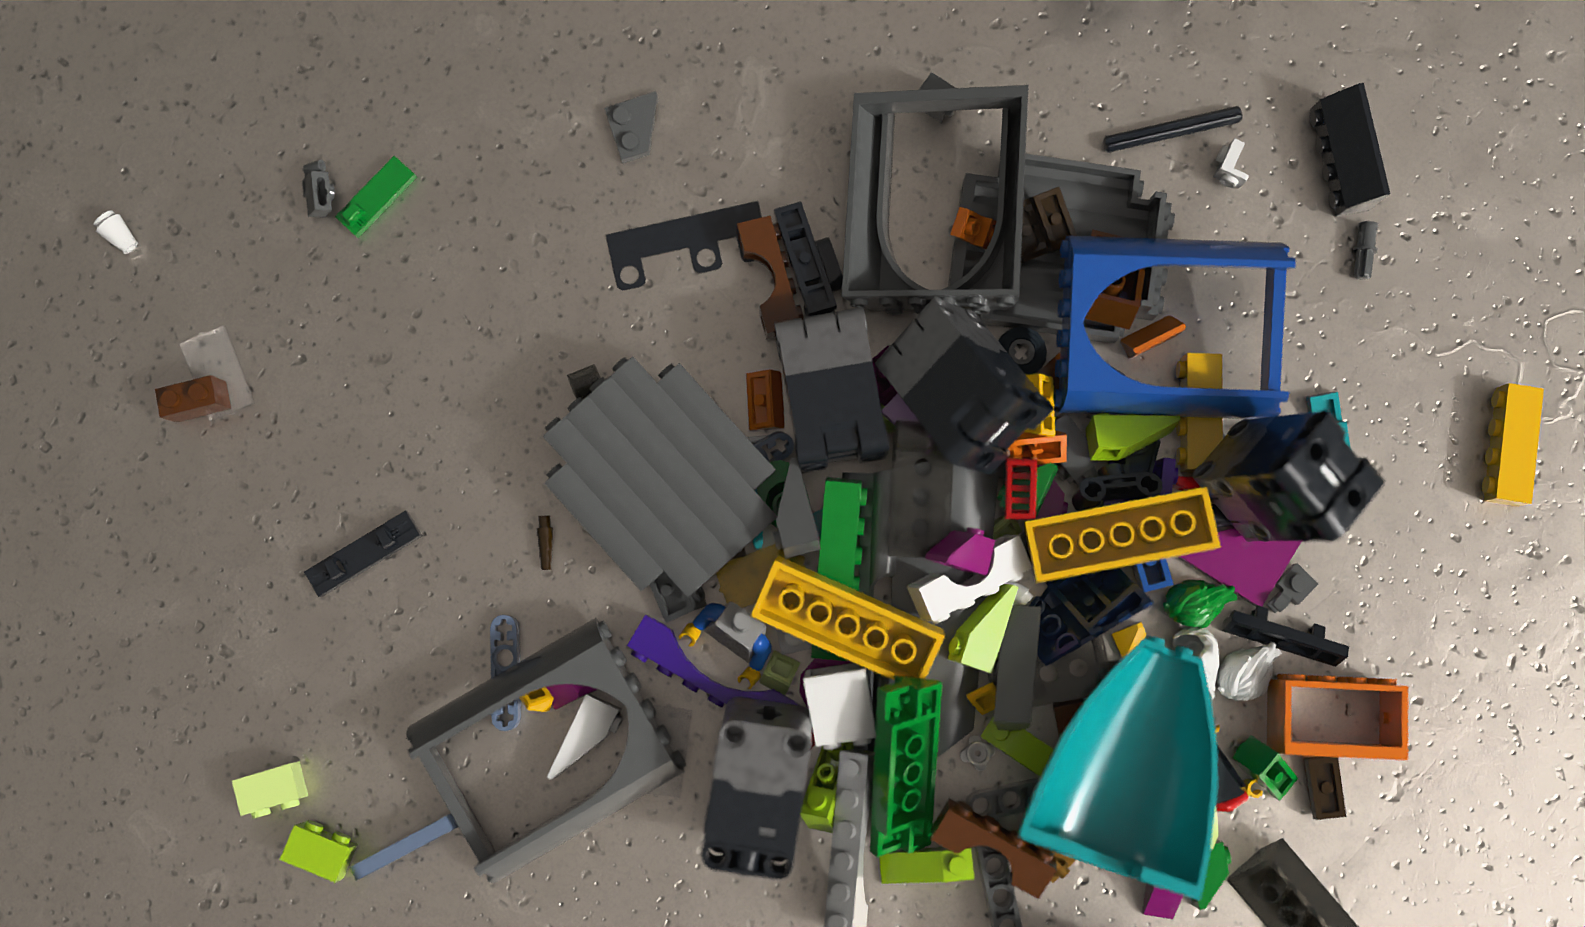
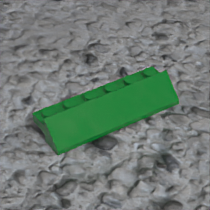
(905, 765)

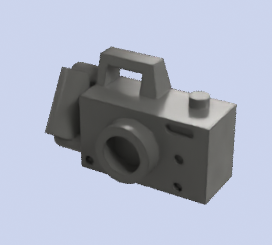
(317, 189)

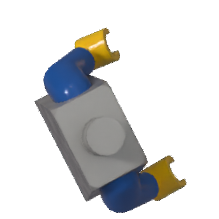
(737, 632)

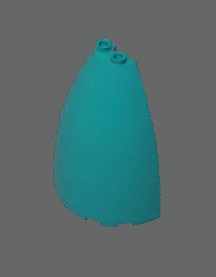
(1135, 774)

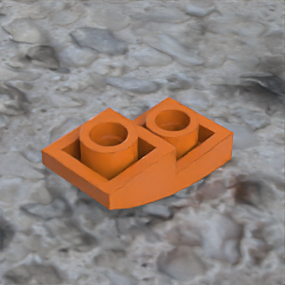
(973, 228)

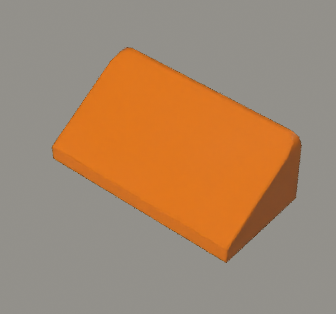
(1151, 336)
(765, 400)

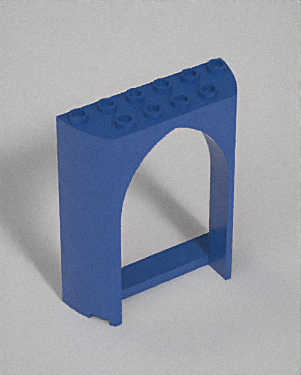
(1094, 387)

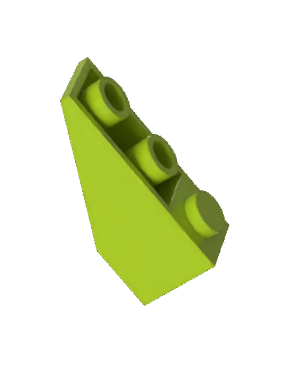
(1120, 435)
(820, 797)

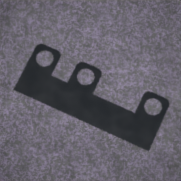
(690, 232)

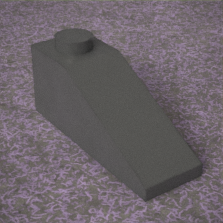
(795, 519)

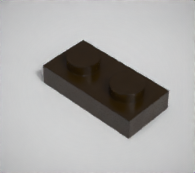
(1325, 787)

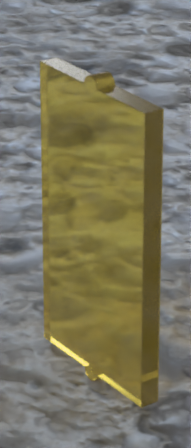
(745, 577)

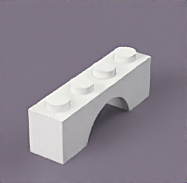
(938, 596)

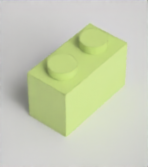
(270, 788)

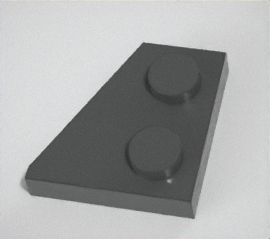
(633, 125)

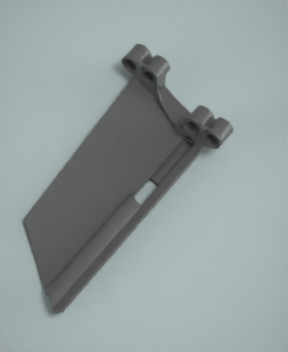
(972, 506)

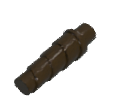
(545, 539)

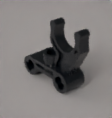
(1126, 478)

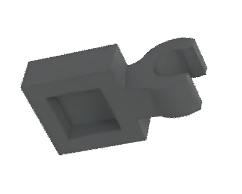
(1293, 587)

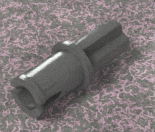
(1365, 249)

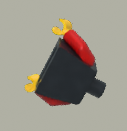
(1231, 788)

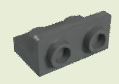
(673, 601)

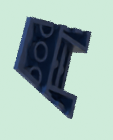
(1083, 609)

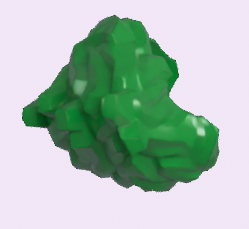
(1197, 602)

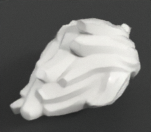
(1204, 647)
(1247, 672)

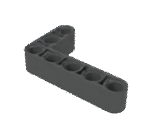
(1001, 878)

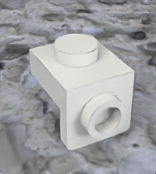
(1225, 171)

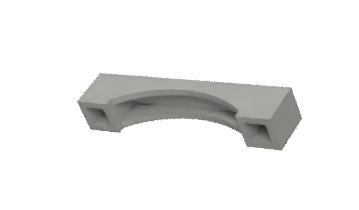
(853, 801)

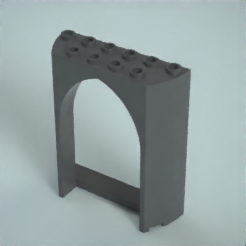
(869, 267)
(576, 658)

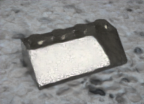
(1286, 891)

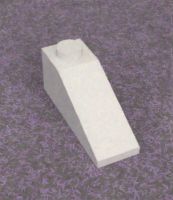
(590, 727)

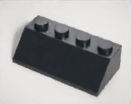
(1349, 151)

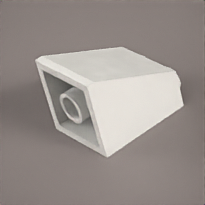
(840, 705)

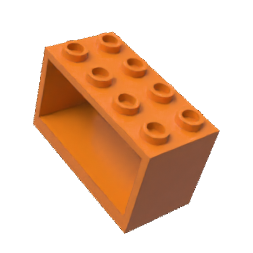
(1392, 718)

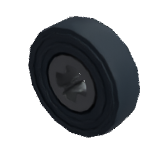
(1032, 342)

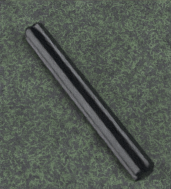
(1172, 129)

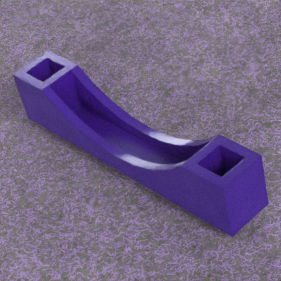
(658, 643)

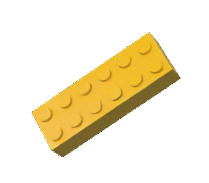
(1121, 535)
(847, 622)

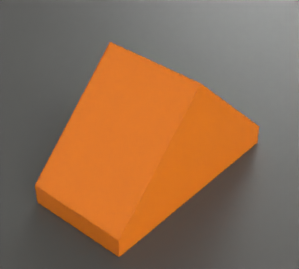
(1045, 448)

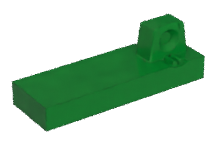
(376, 196)

